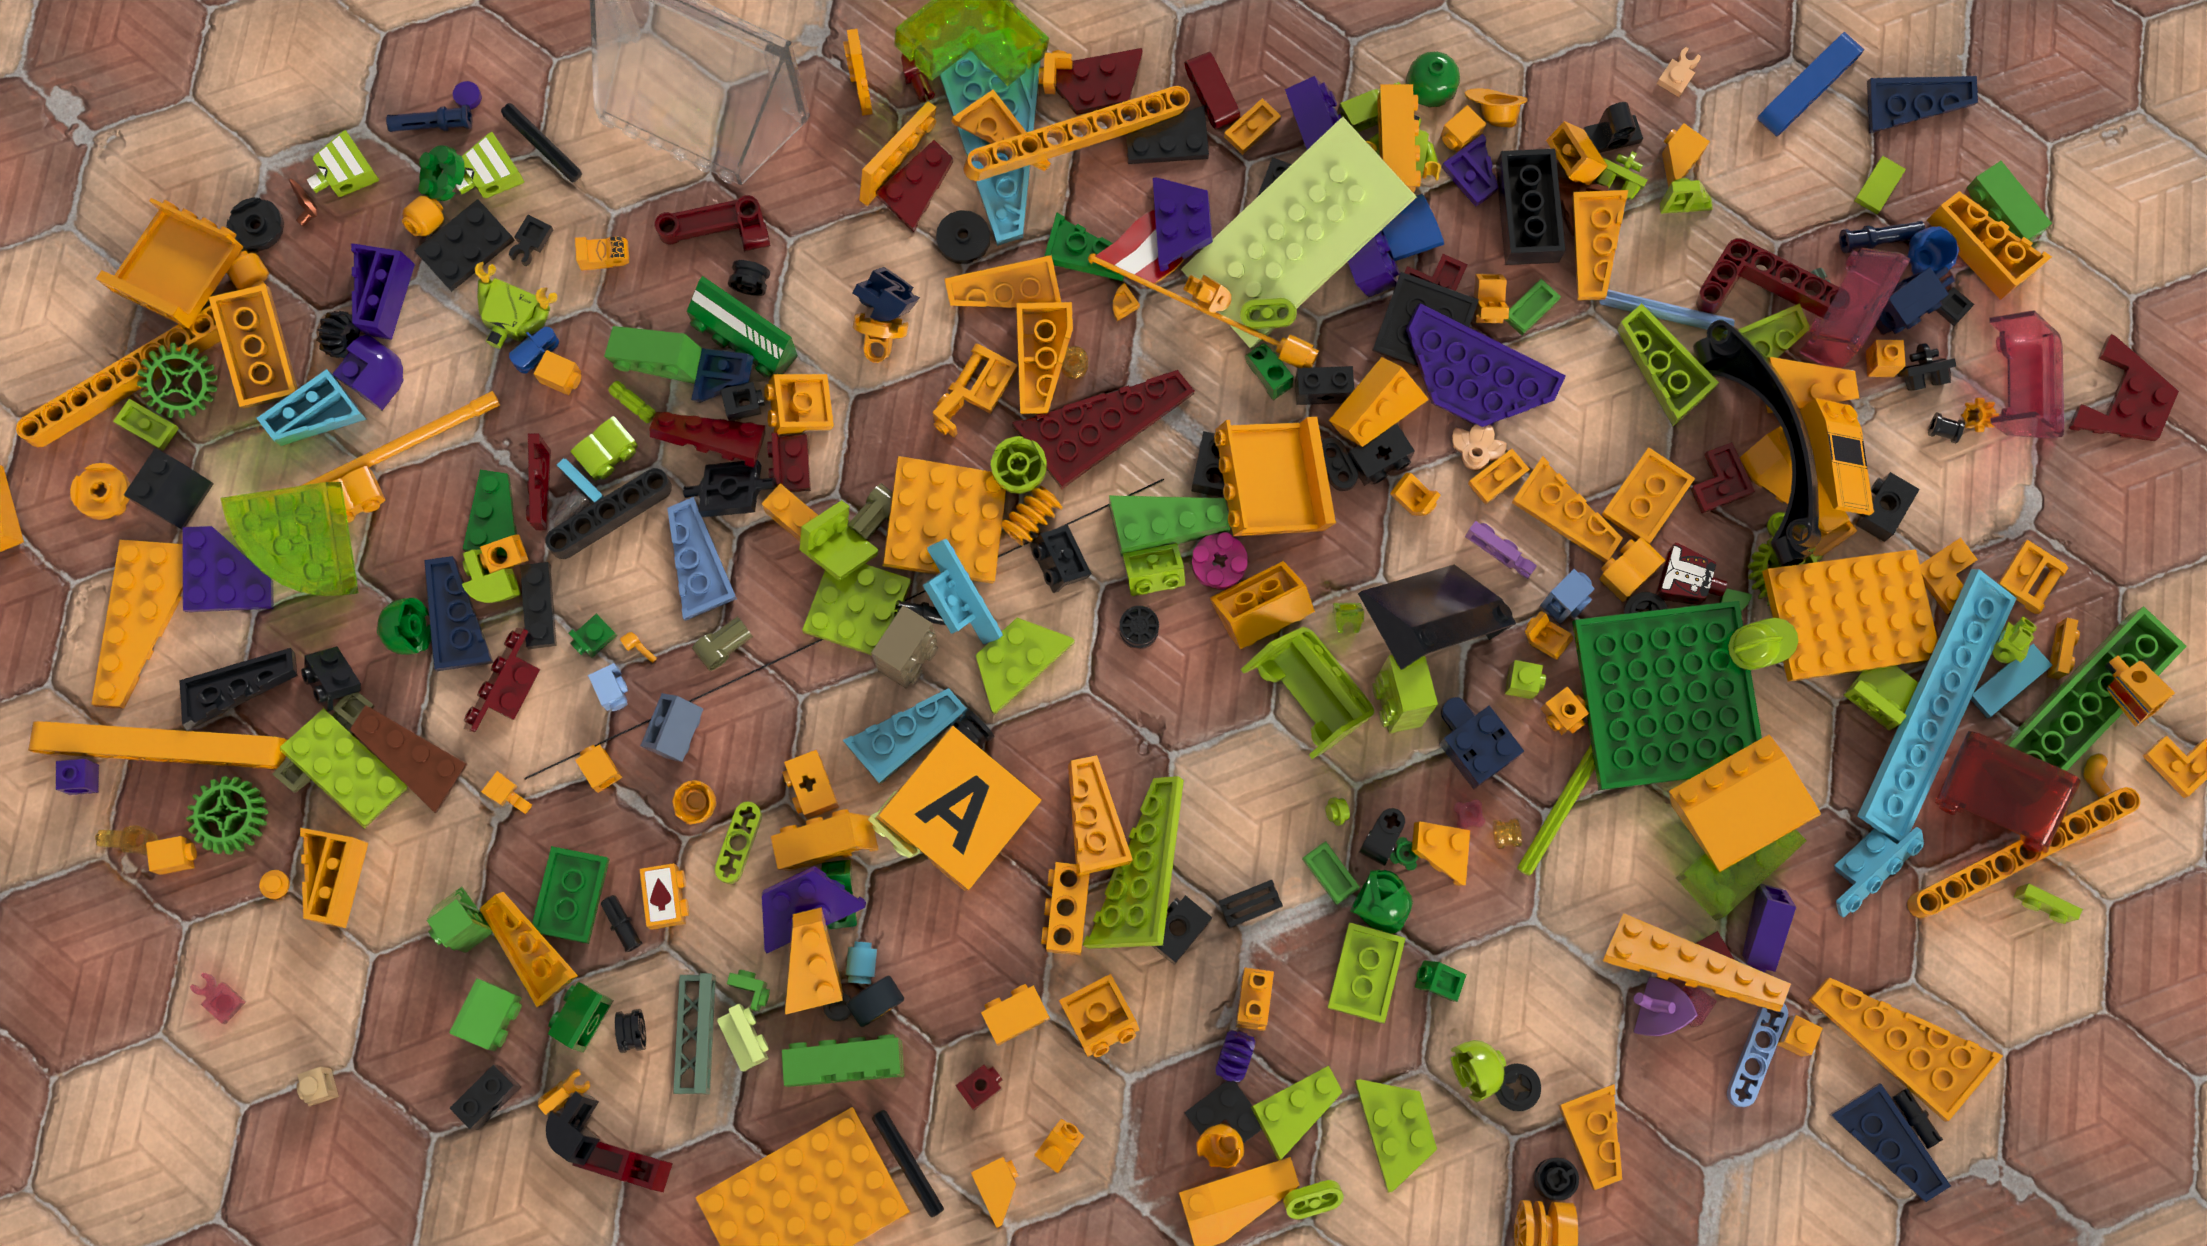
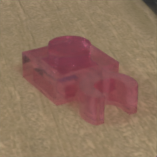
(220, 999)

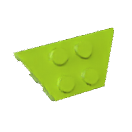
(1018, 659)
(1397, 1129)

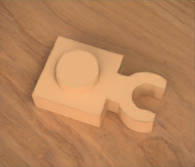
(1678, 74)

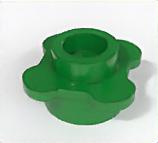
(1399, 857)

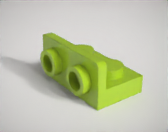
(1154, 569)

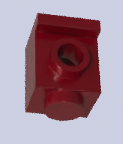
(971, 1094)

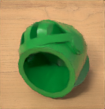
(1383, 902)

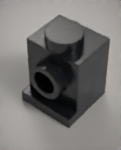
(735, 395)

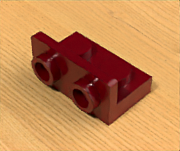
(790, 461)

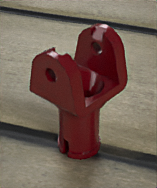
(917, 79)

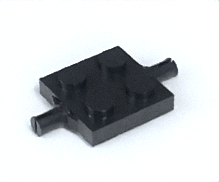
(729, 488)

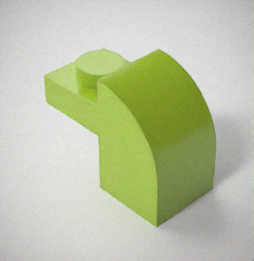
(485, 586)

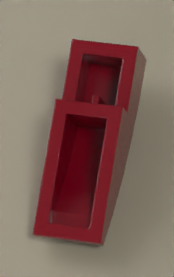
(628, 1166)

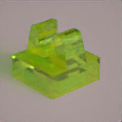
(1348, 613)

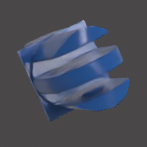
(531, 351)

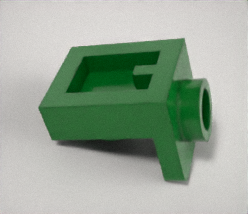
(592, 636)
(1440, 980)

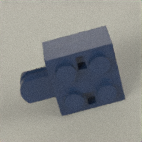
(1912, 299)
(1478, 738)

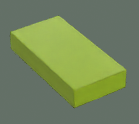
(1879, 185)

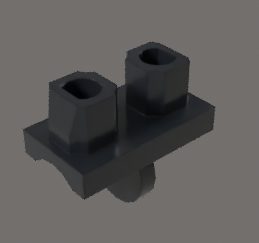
(1939, 368)

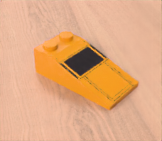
(1839, 454)

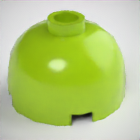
(1018, 465)
(1479, 1068)

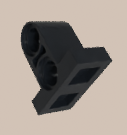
(1615, 129)

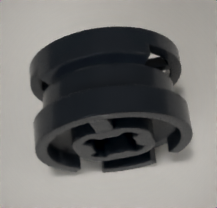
(749, 278)
(1139, 627)
(970, 731)
(630, 1031)
(1556, 1179)

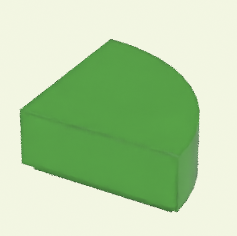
(1733, 595)

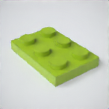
(1366, 973)

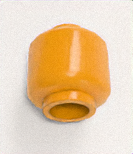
(423, 216)
(247, 271)

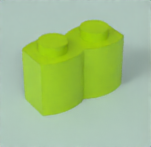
(604, 449)

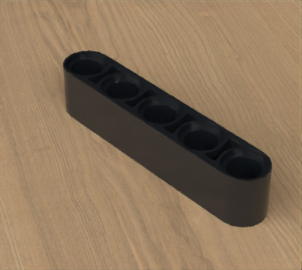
(594, 513)

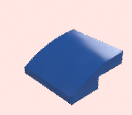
(1413, 230)

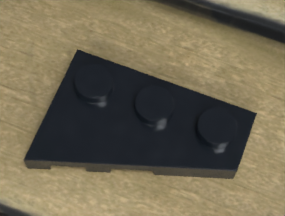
(1170, 140)

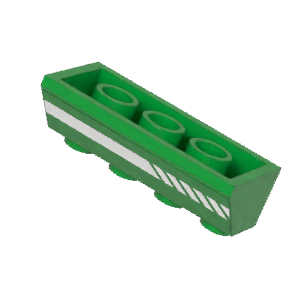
(740, 329)

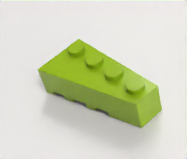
(1666, 364)

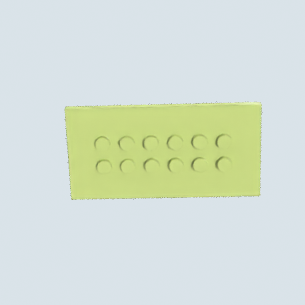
(1303, 225)

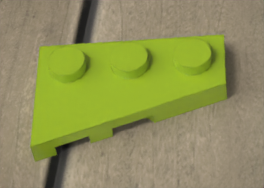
(1295, 1109)

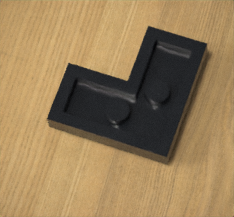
(1226, 1104)

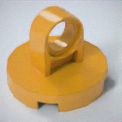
(880, 332)

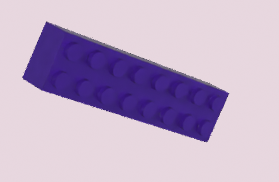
(1315, 115)

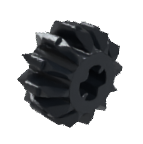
(337, 333)

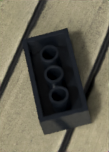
(1530, 206)

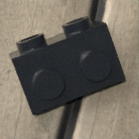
(329, 676)

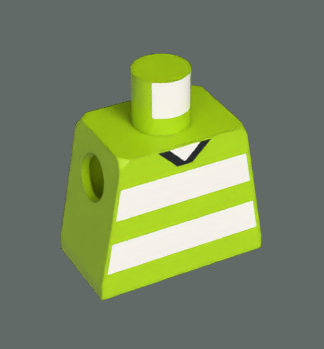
(341, 167)
(489, 168)

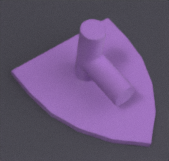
(1663, 1008)

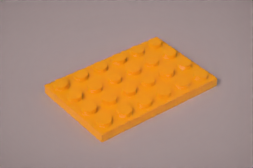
(1853, 613)
(808, 1193)

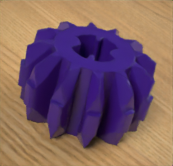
(1235, 1056)

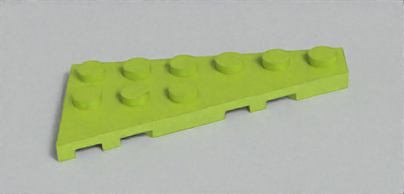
(1140, 891)

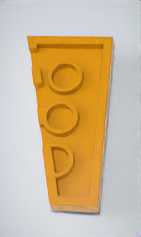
(531, 955)

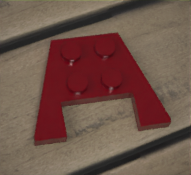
(2139, 402)

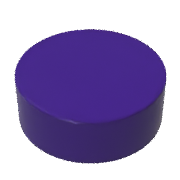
(467, 93)

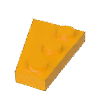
(857, 69)
(1594, 1134)

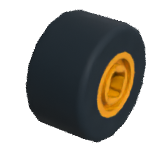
(875, 1001)

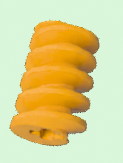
(1031, 514)

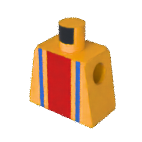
(2137, 689)

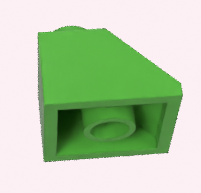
(486, 1015)

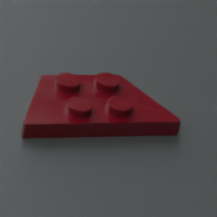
(1099, 80)

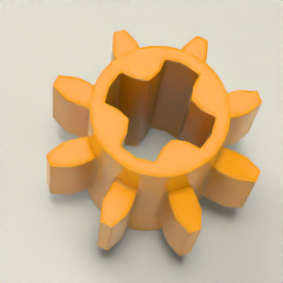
(1979, 414)

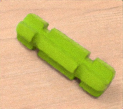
(632, 401)

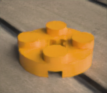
(108, 505)

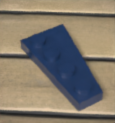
(1916, 98)
(453, 622)
(1888, 1136)

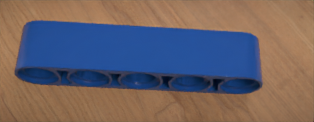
(1810, 84)

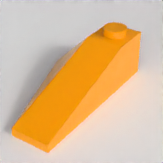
(1041, 348)
(1770, 466)
(1231, 1203)

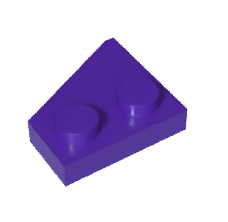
(1473, 171)

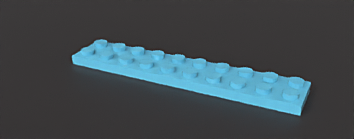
(1937, 706)

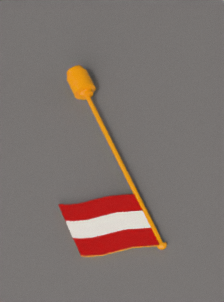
(1137, 259)

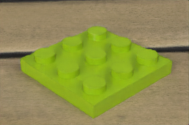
(856, 608)

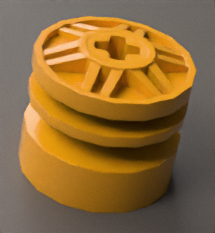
(1536, 1228)

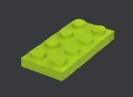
(343, 768)

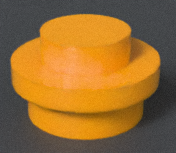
(274, 884)

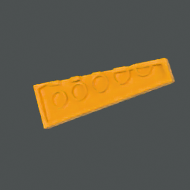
(1649, 948)

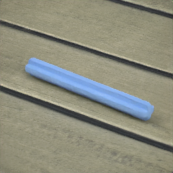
(1663, 310)

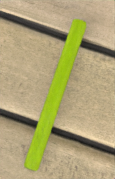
(1558, 814)

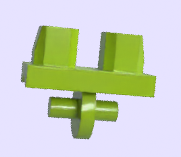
(1633, 181)
(2014, 641)

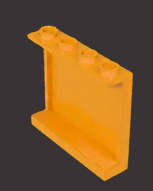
(175, 264)
(1274, 478)

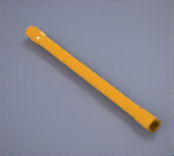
(474, 408)

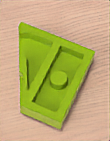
(1685, 197)

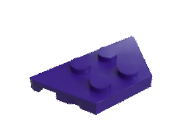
(1181, 220)
(799, 894)

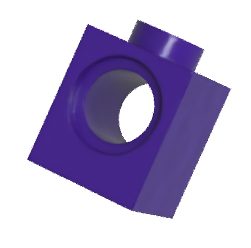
(77, 777)

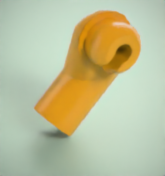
(2094, 772)

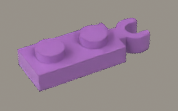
(1502, 550)

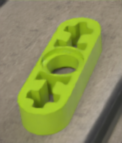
(724, 860)

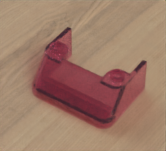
(1855, 307)
(2034, 376)

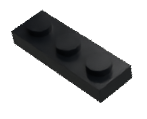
(538, 605)

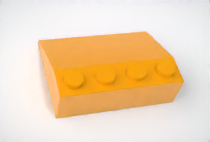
(1743, 803)

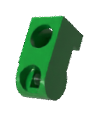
(1270, 370)

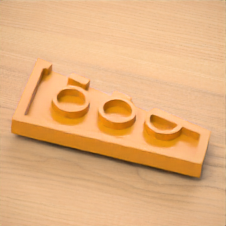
(893, 154)
(1596, 233)
(1006, 285)
(1558, 506)
(1096, 826)

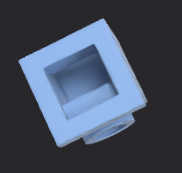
(609, 687)

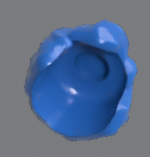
(1932, 248)

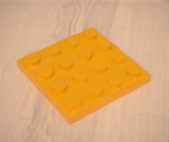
(944, 503)

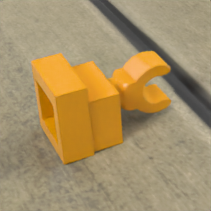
(502, 791)

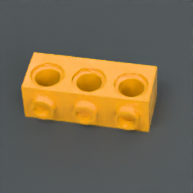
(1075, 921)

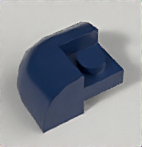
(886, 294)

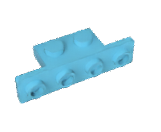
(957, 596)
(1871, 863)

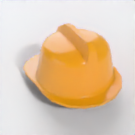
(1497, 107)

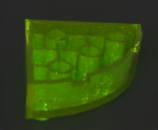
(296, 536)

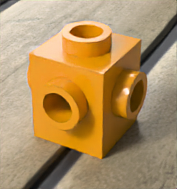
(1565, 712)

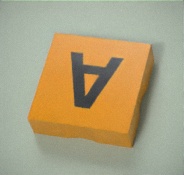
(959, 808)

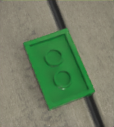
(570, 894)

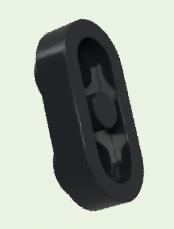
(1339, 464)

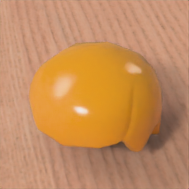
(694, 802)
(1221, 1146)

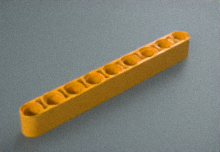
(1068, 141)
(122, 384)
(156, 745)
(2012, 859)

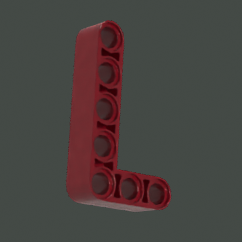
(1768, 279)

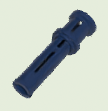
(442, 119)
(1869, 236)

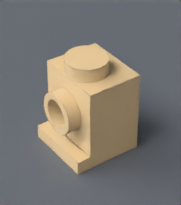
(316, 1086)

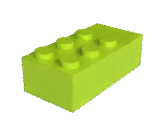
(1404, 694)

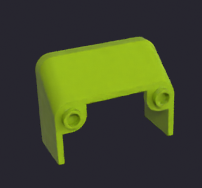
(1317, 685)

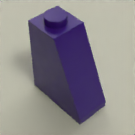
(1768, 927)

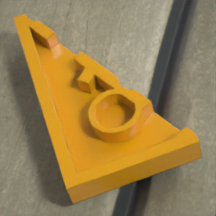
(993, 122)

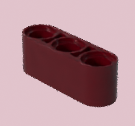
(1212, 90)

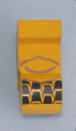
(601, 252)

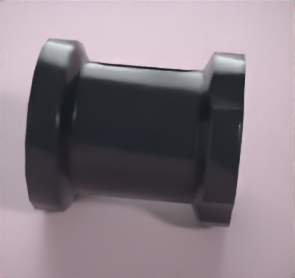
(1946, 428)

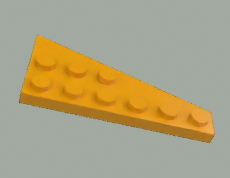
(140, 605)
(1917, 1053)

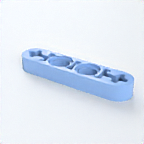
(1761, 1055)

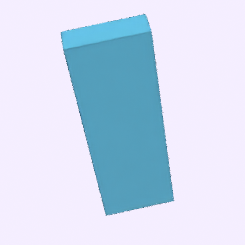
(2010, 682)

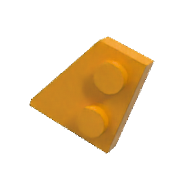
(1443, 848)

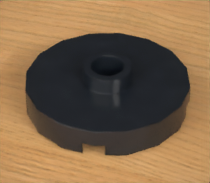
(247, 215)
(963, 249)

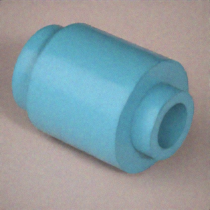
(861, 963)

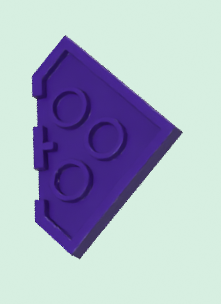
(220, 575)

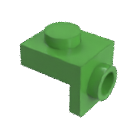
(746, 981)

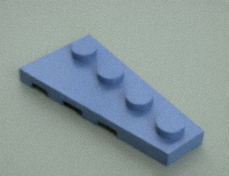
(699, 569)

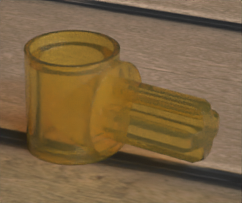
(126, 839)

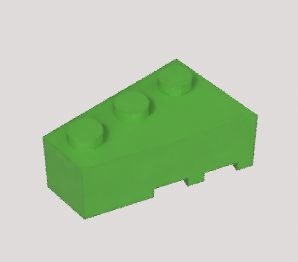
(654, 353)
(458, 922)

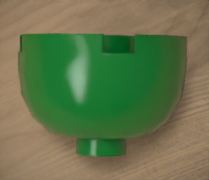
(1433, 78)
(403, 626)

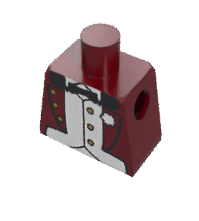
(1688, 577)

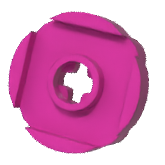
(1215, 576)

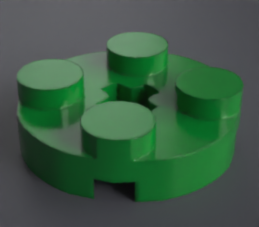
(438, 184)

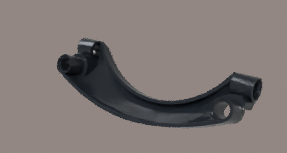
(1743, 363)

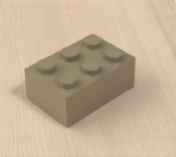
(905, 647)

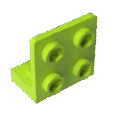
(834, 544)
(1883, 694)

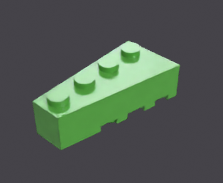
(1162, 521)
(843, 1061)

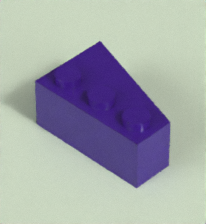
(379, 288)

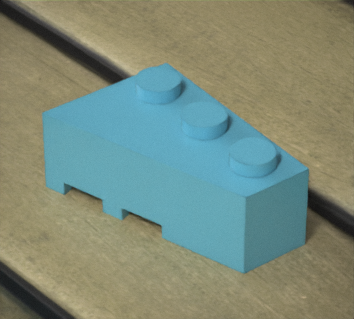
(311, 410)

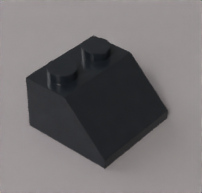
(168, 489)

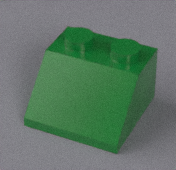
(579, 1017)

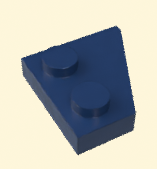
(719, 371)

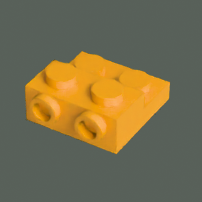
(799, 403)
(1100, 1016)

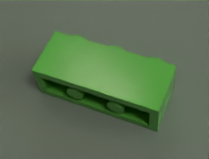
(2008, 202)

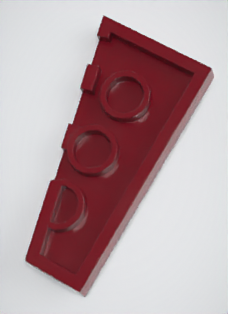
(718, 435)

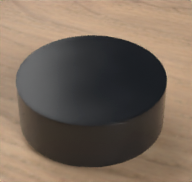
(838, 1011)

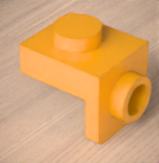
(1052, 61)
(947, 407)
(1414, 495)
(1547, 636)
(1059, 1145)

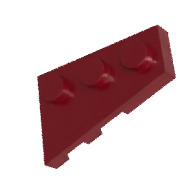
(914, 185)

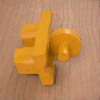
(1208, 293)

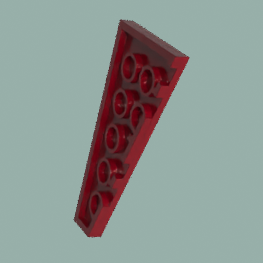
(1098, 426)

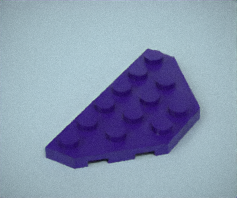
(1475, 373)

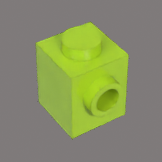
(1525, 679)

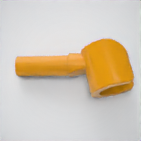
(630, 641)

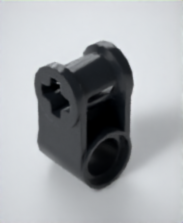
(1381, 840)

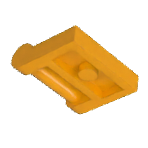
(991, 381)
(2025, 570)

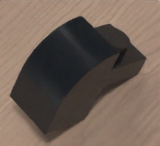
(566, 1130)

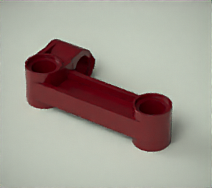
(717, 219)

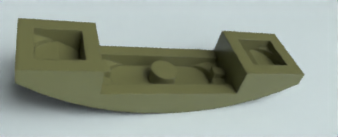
(346, 714)

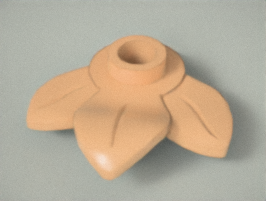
(1479, 442)

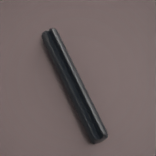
(541, 142)
(907, 1163)

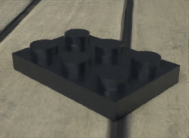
(463, 243)

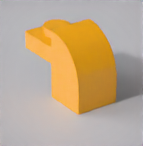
(1491, 293)

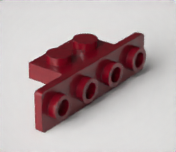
(507, 685)

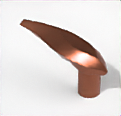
(306, 202)

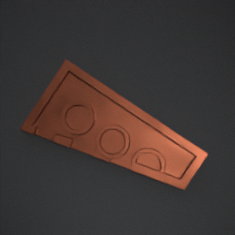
(414, 760)

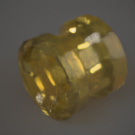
(1074, 369)
(1507, 833)

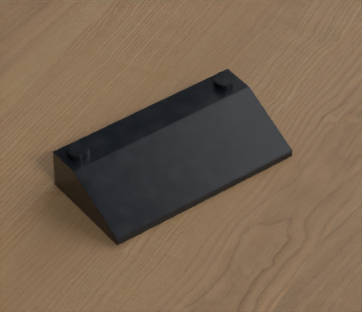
(1434, 612)

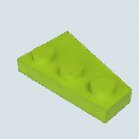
(1777, 332)

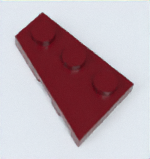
(538, 482)

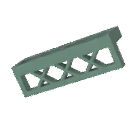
(704, 1032)

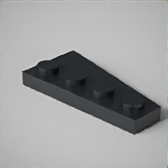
(227, 687)

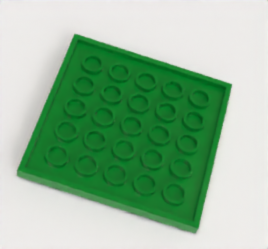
(1664, 693)

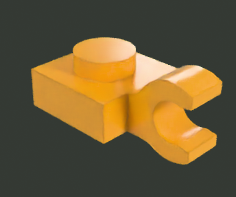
(557, 1096)

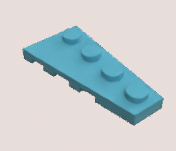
(898, 739)

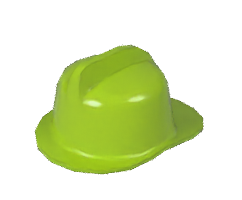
(1763, 643)

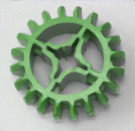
(167, 371)
(223, 793)

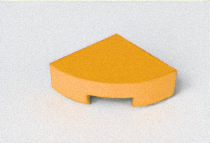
(1124, 302)

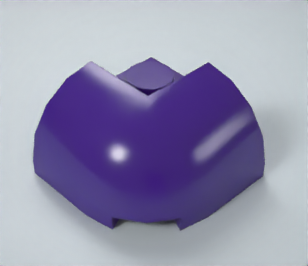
(371, 371)

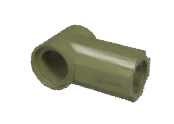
(873, 513)
(716, 647)

